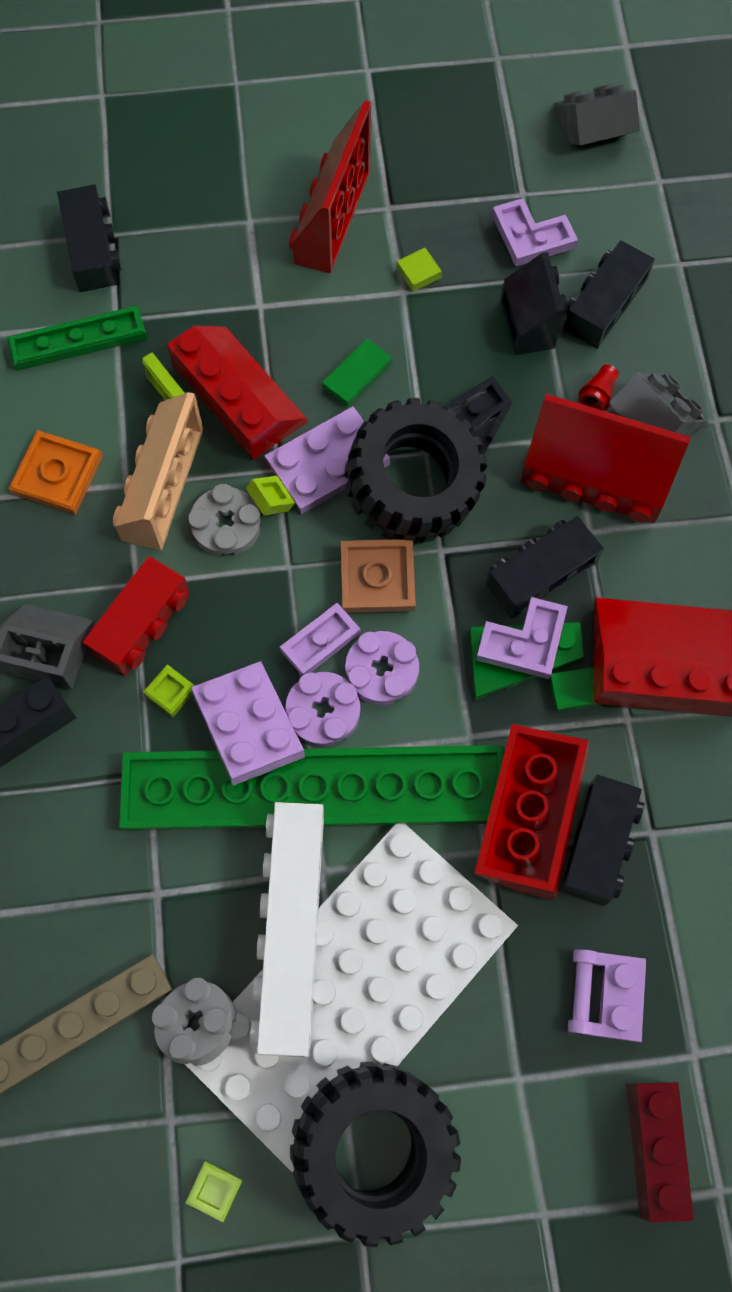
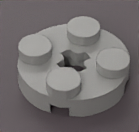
(222, 502)
(177, 1009)

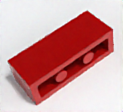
(137, 616)

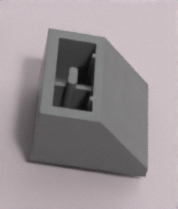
(598, 114)
(659, 402)
(42, 644)

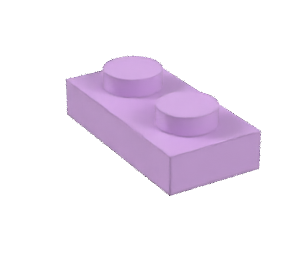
(320, 640)

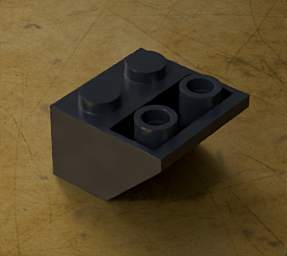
(534, 306)

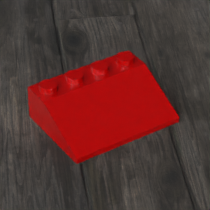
(334, 195)
(603, 459)
(662, 657)

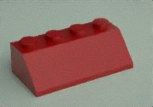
(234, 388)
(533, 811)

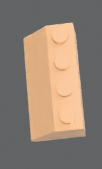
(159, 473)

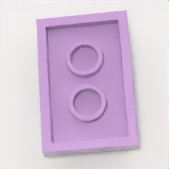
(316, 461)
(247, 723)

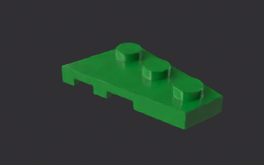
(492, 678)

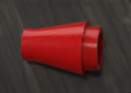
(600, 388)

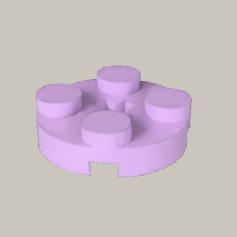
(393, 685)
(314, 689)

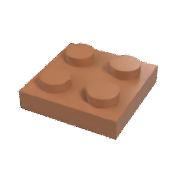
(377, 576)

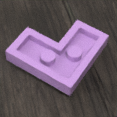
(529, 239)
(528, 649)

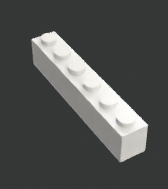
(291, 931)

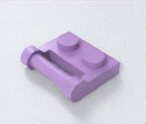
(620, 996)

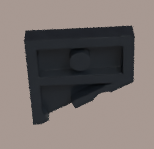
(483, 408)

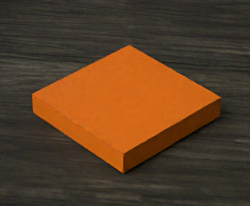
(56, 472)

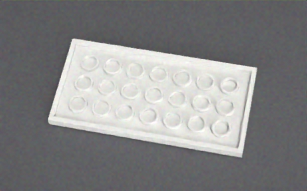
(387, 965)

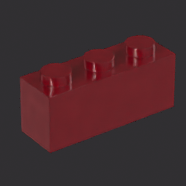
(659, 1152)

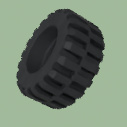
(439, 435)
(419, 1187)

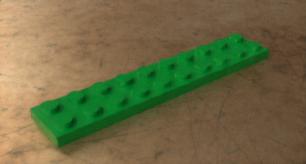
(352, 783)

